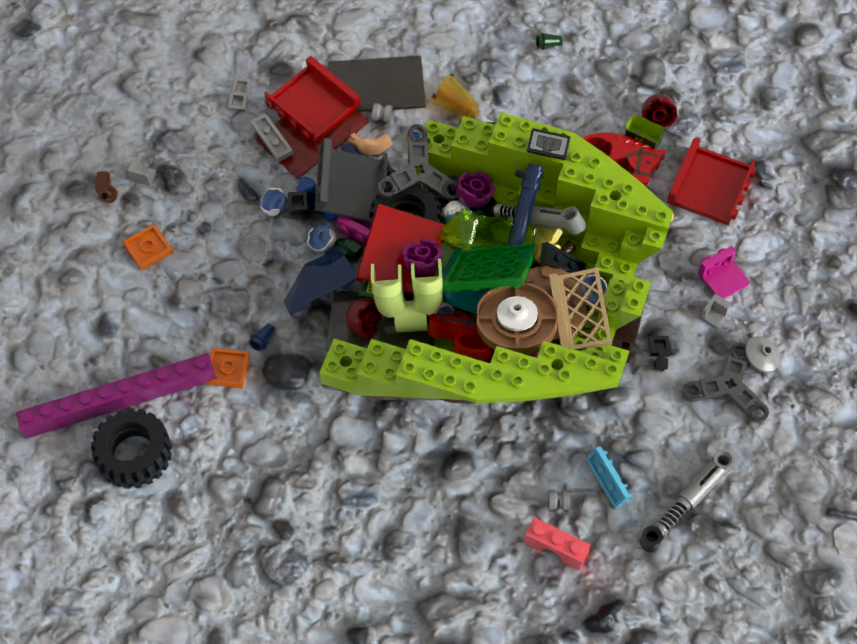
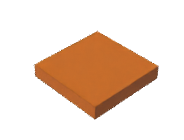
(147, 247)
(229, 367)

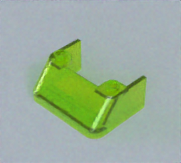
(477, 230)

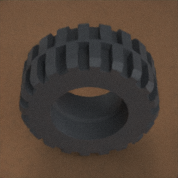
(411, 199)
(118, 429)

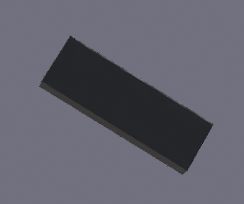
(557, 258)

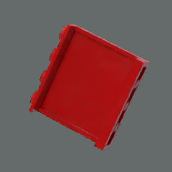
(313, 101)
(711, 184)
(386, 241)

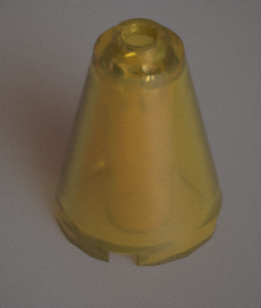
(455, 98)

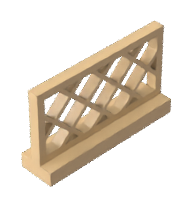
(564, 318)

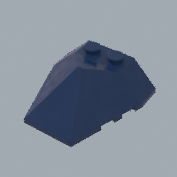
(320, 278)

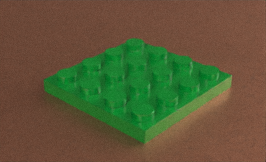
(490, 268)

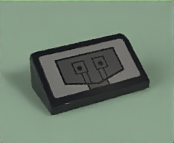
(548, 144)

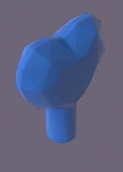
(306, 184)

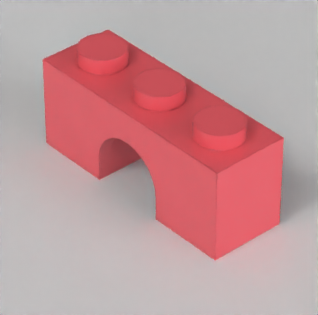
(569, 548)

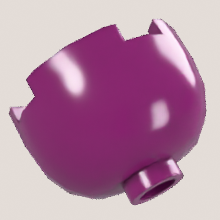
(475, 189)
(424, 256)

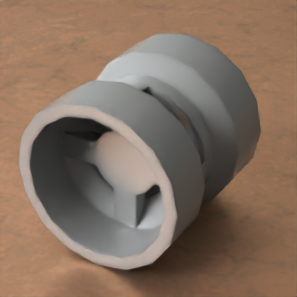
(380, 112)
(563, 500)

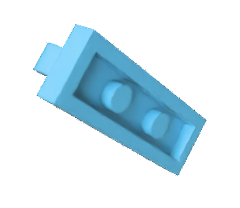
(608, 477)

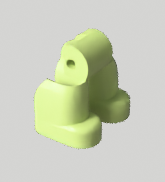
(408, 315)

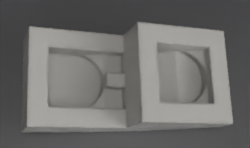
(240, 94)

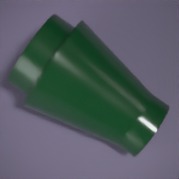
(547, 41)

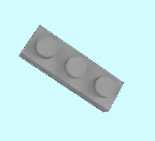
(271, 137)

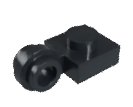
(659, 347)

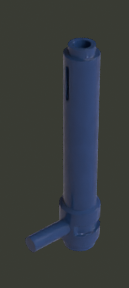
(530, 185)

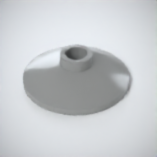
(762, 354)

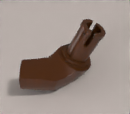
(106, 192)

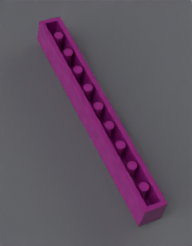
(115, 396)

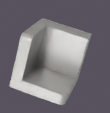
(139, 173)
(715, 311)

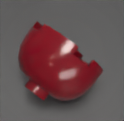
(659, 110)
(363, 317)

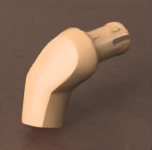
(371, 146)

